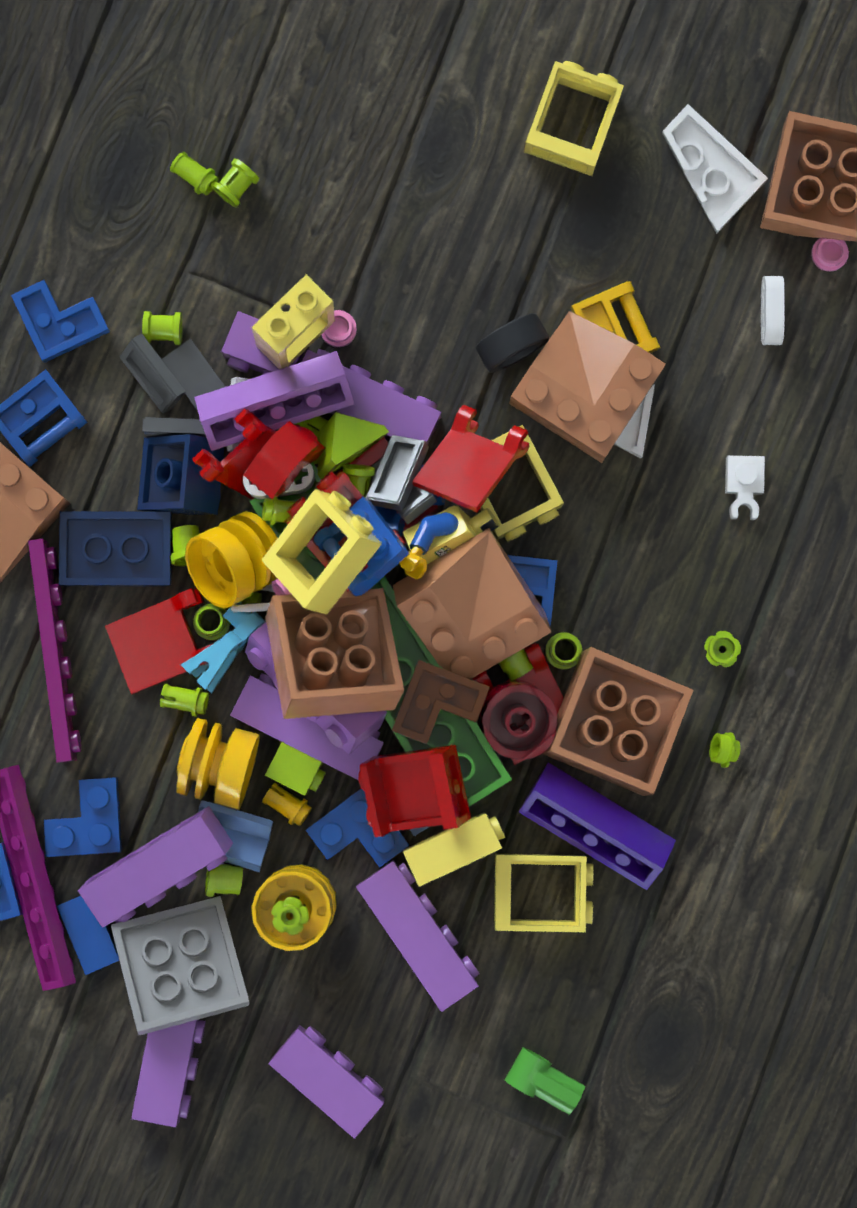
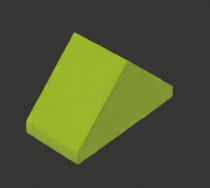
(345, 441)

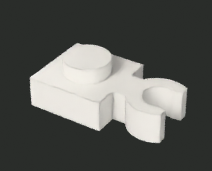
(744, 479)

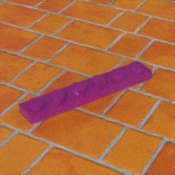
(52, 634)
(33, 883)

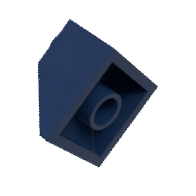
(173, 480)

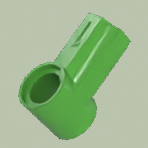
(537, 1077)

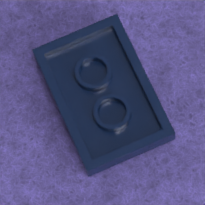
(115, 548)

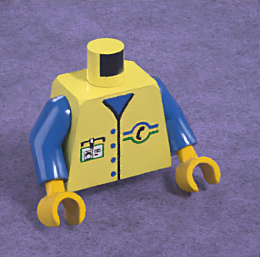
(441, 534)

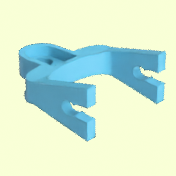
(223, 652)

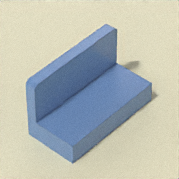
(248, 833)

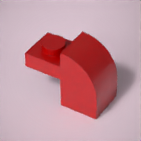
(283, 459)

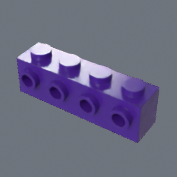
(597, 826)

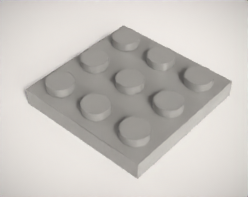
(179, 965)

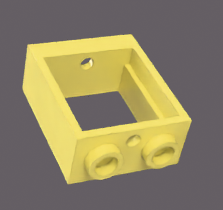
(561, 151)
(288, 334)
(541, 513)
(361, 545)
(454, 848)
(502, 898)

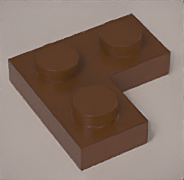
(436, 690)

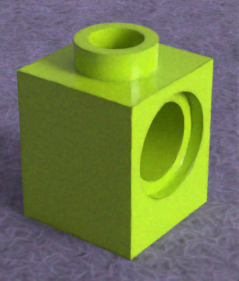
(296, 770)

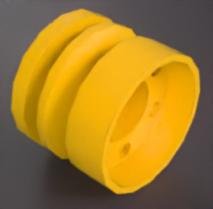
(228, 559)
(217, 763)
(313, 891)

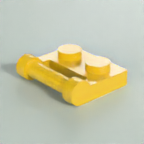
(600, 312)

